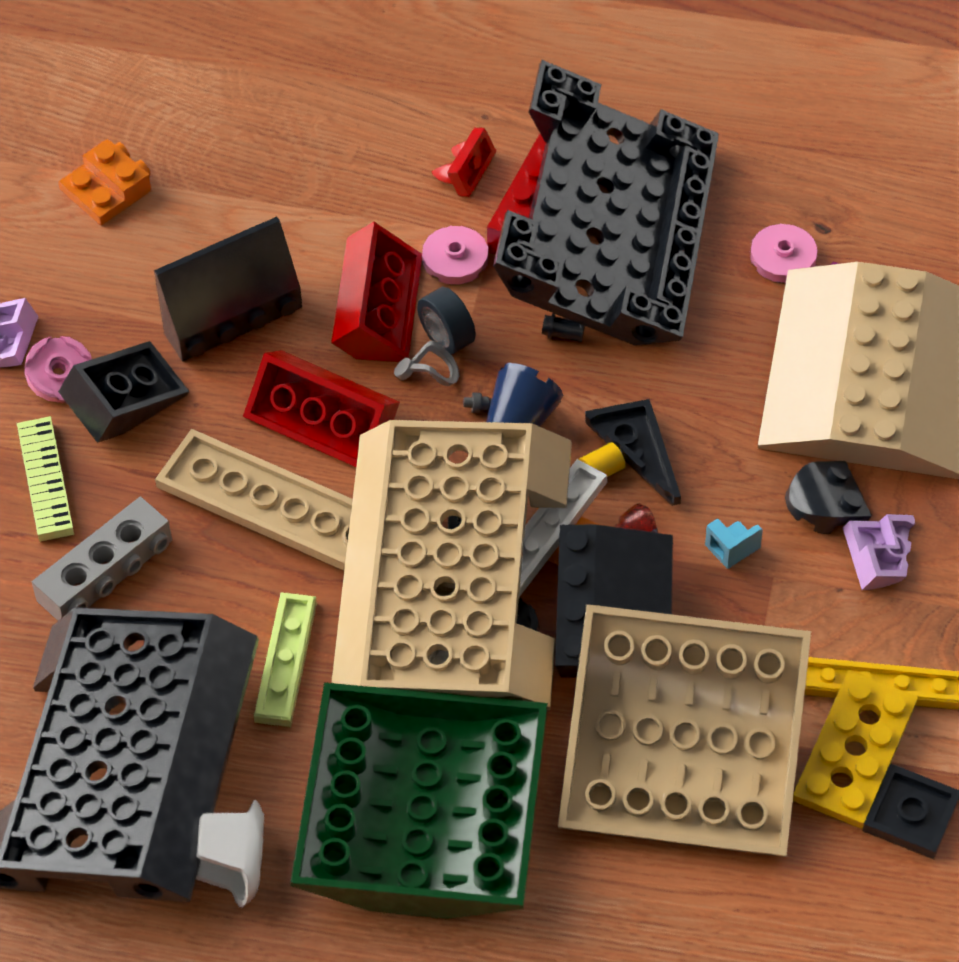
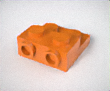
(107, 181)

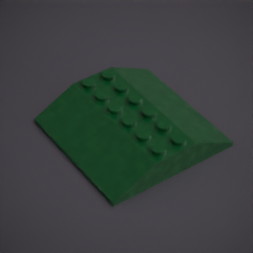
(420, 801)

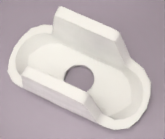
(232, 851)

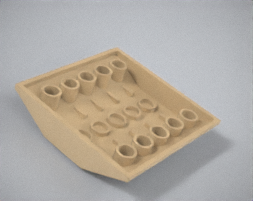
(867, 369)
(685, 730)

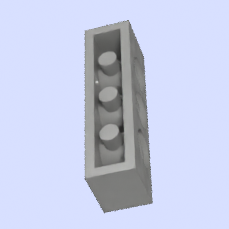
(108, 544)

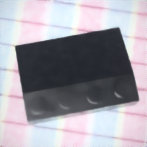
(227, 289)
(607, 570)

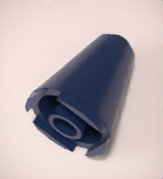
(522, 396)

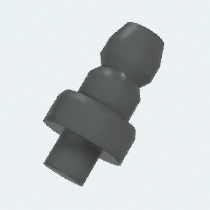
(477, 402)

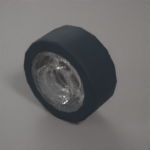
(446, 319)

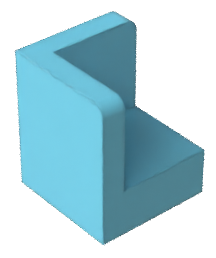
(732, 542)

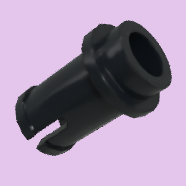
(562, 328)

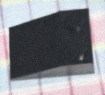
(121, 390)

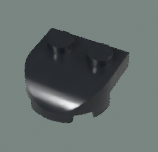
(826, 496)

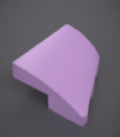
(16, 329)
(880, 549)

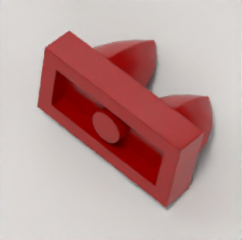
(470, 162)

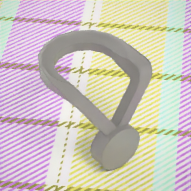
(407, 366)

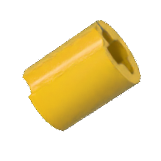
(605, 459)

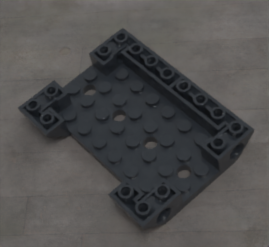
(644, 226)
(159, 752)

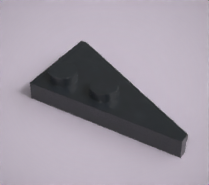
(638, 437)

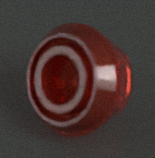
(638, 518)

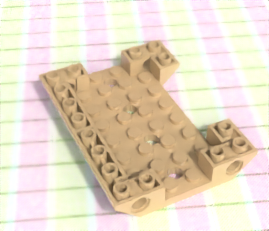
(404, 553)

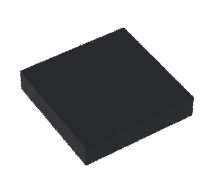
(911, 811)

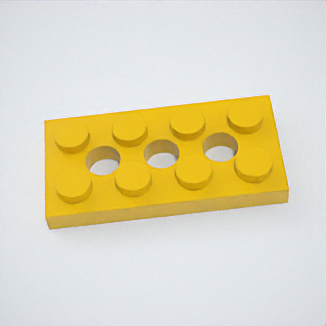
(866, 770)

